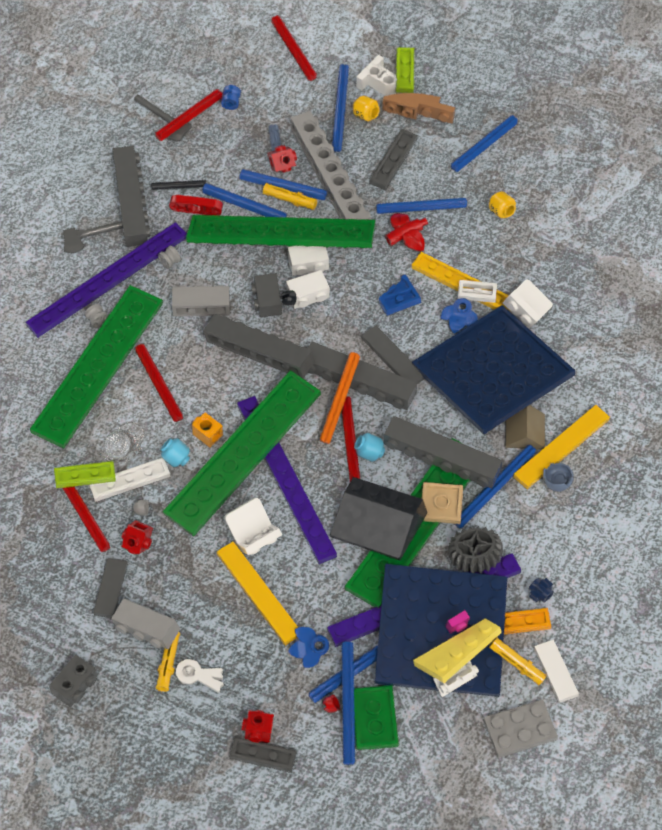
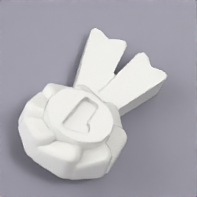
(190, 672)

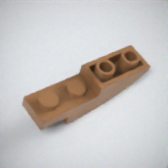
(412, 104)

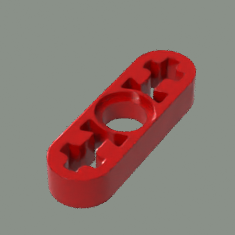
(187, 204)

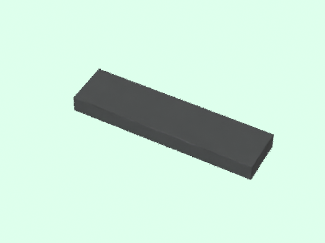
(393, 159)
(391, 354)

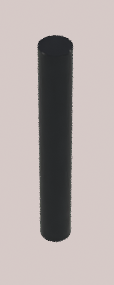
(178, 184)

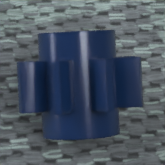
(541, 590)

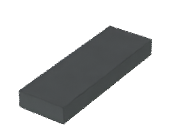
(110, 588)
(263, 755)

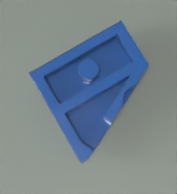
(399, 297)

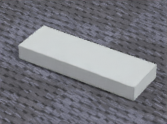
(556, 671)

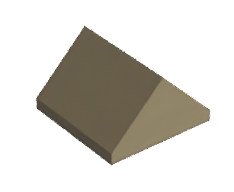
(526, 429)

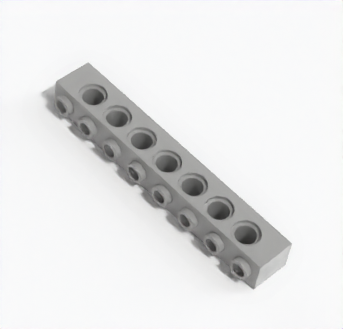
(328, 167)

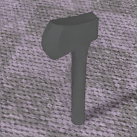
(177, 135)
(73, 237)

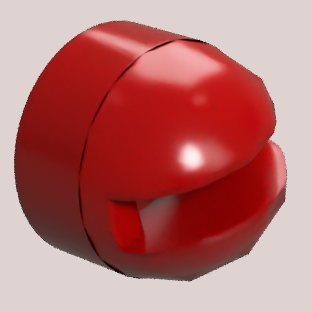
(331, 703)

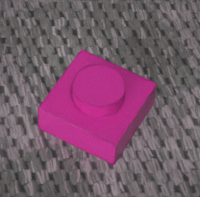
(458, 622)

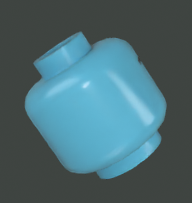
(369, 447)
(175, 452)

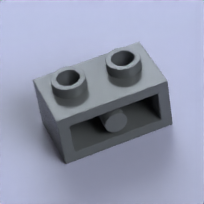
(267, 294)
(73, 681)

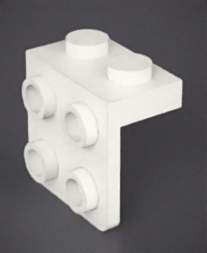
(528, 303)
(251, 527)

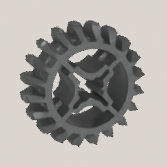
(475, 549)

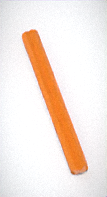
(339, 397)

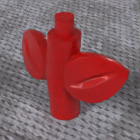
(407, 231)

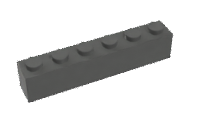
(130, 196)
(258, 345)
(367, 378)
(442, 452)

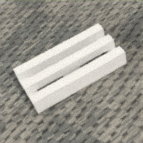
(477, 294)

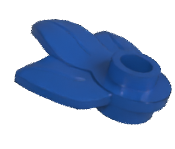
(459, 318)
(306, 648)

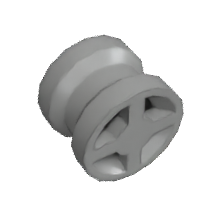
(169, 257)
(96, 315)

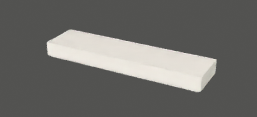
(131, 479)

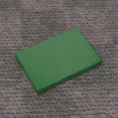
(375, 718)

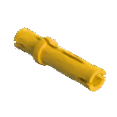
(297, 199)
(523, 665)
(166, 668)

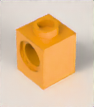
(208, 436)

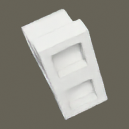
(377, 77)

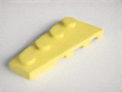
(456, 652)

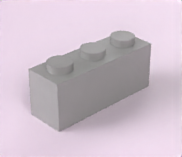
(201, 301)
(145, 624)

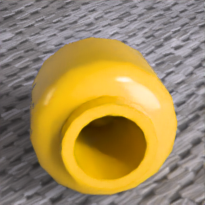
(366, 108)
(502, 204)

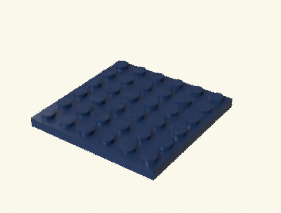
(493, 369)
(415, 619)

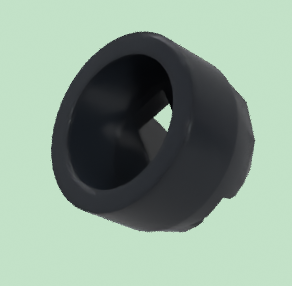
(289, 297)

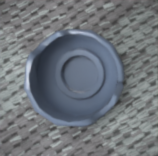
(558, 477)

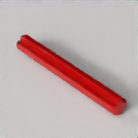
(294, 48)
(188, 115)
(159, 383)
(350, 439)
(87, 518)

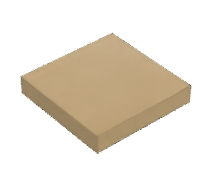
(443, 502)

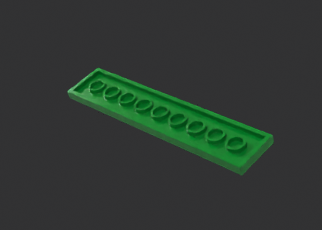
(281, 231)
(96, 367)
(241, 453)
(369, 576)

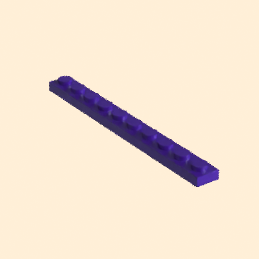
(105, 280)
(294, 495)
(370, 620)

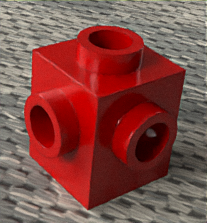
(276, 159)
(137, 537)
(258, 726)

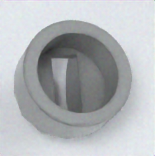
(141, 507)

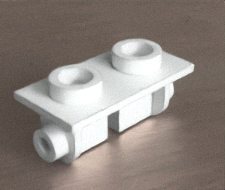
(465, 674)

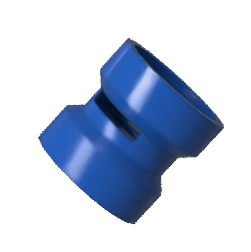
(231, 97)

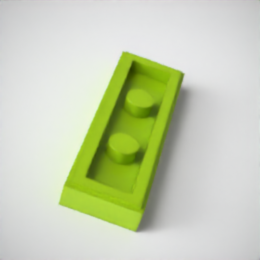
(405, 70)
(84, 474)

